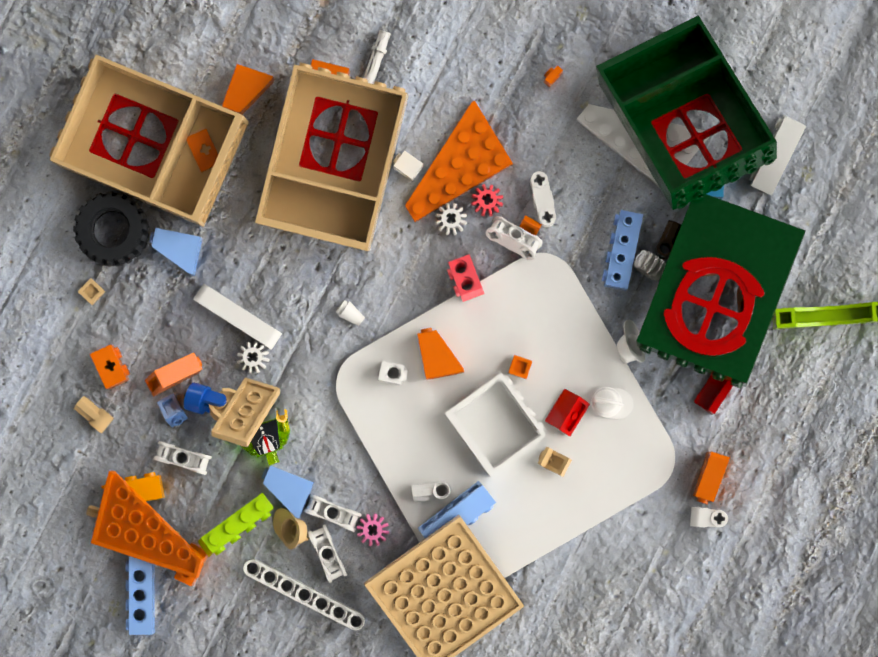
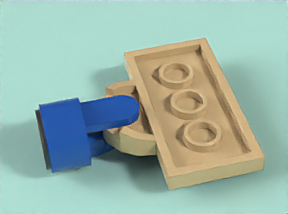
(236, 412)

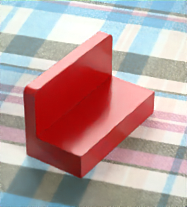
(713, 394)
(567, 412)

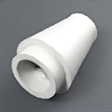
(350, 313)

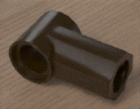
(668, 238)

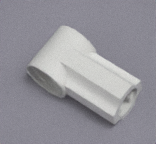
(428, 491)

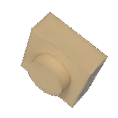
(91, 291)

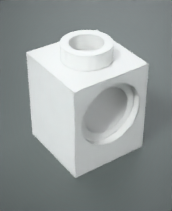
(407, 165)
(386, 366)

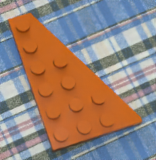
(463, 163)
(137, 530)

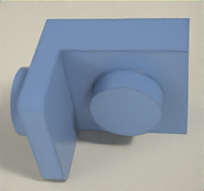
(172, 410)

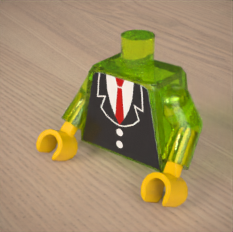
(270, 438)

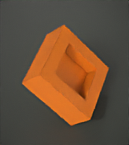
(552, 75)
(530, 225)
(520, 367)

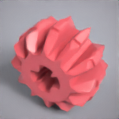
(493, 197)

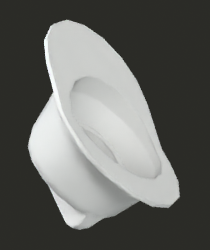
(627, 344)
(610, 402)

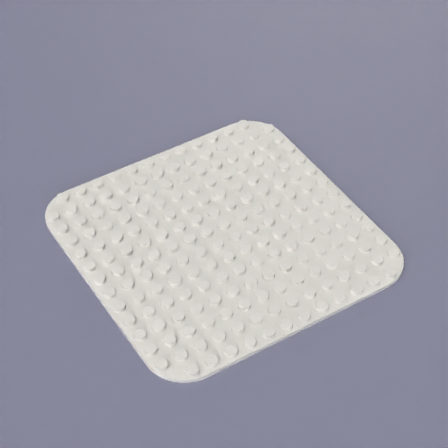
(531, 313)

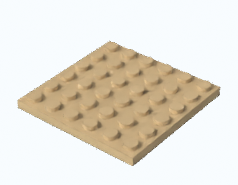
(444, 592)

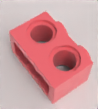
(469, 276)

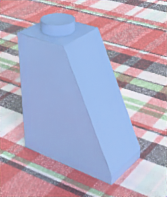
(178, 247)
(288, 489)

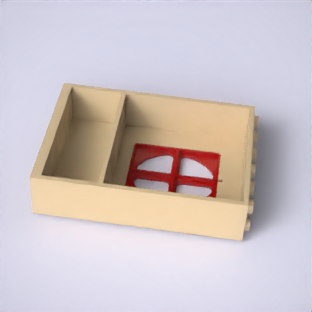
(172, 179)
(320, 199)

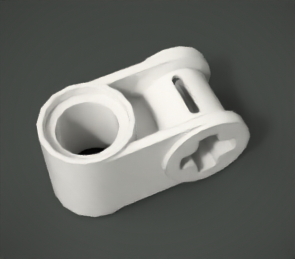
(705, 517)

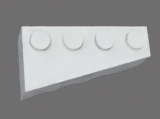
(787, 136)

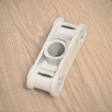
(543, 199)
(514, 238)
(169, 454)
(343, 513)
(333, 563)

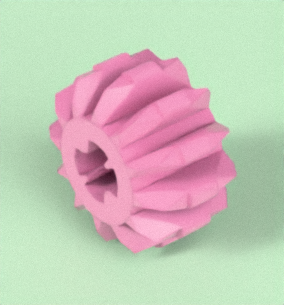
(379, 529)

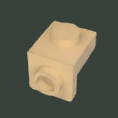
(554, 461)

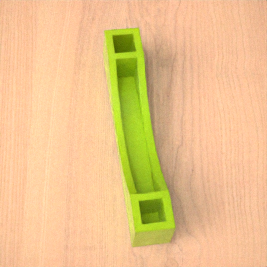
(825, 316)

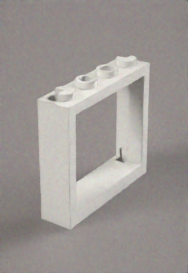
(526, 411)

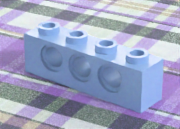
(147, 585)

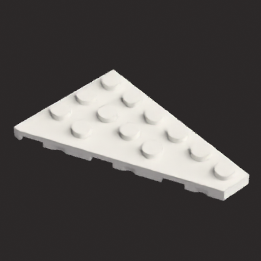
(608, 128)

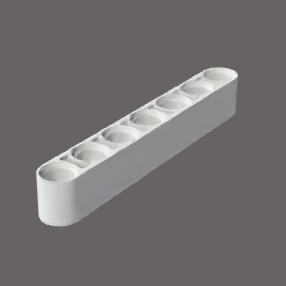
(297, 587)

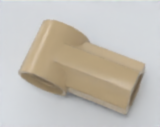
(97, 417)

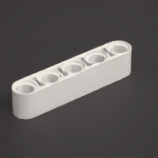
(237, 316)

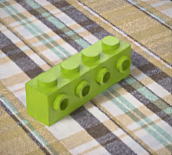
(236, 524)

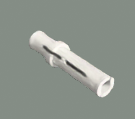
(377, 55)

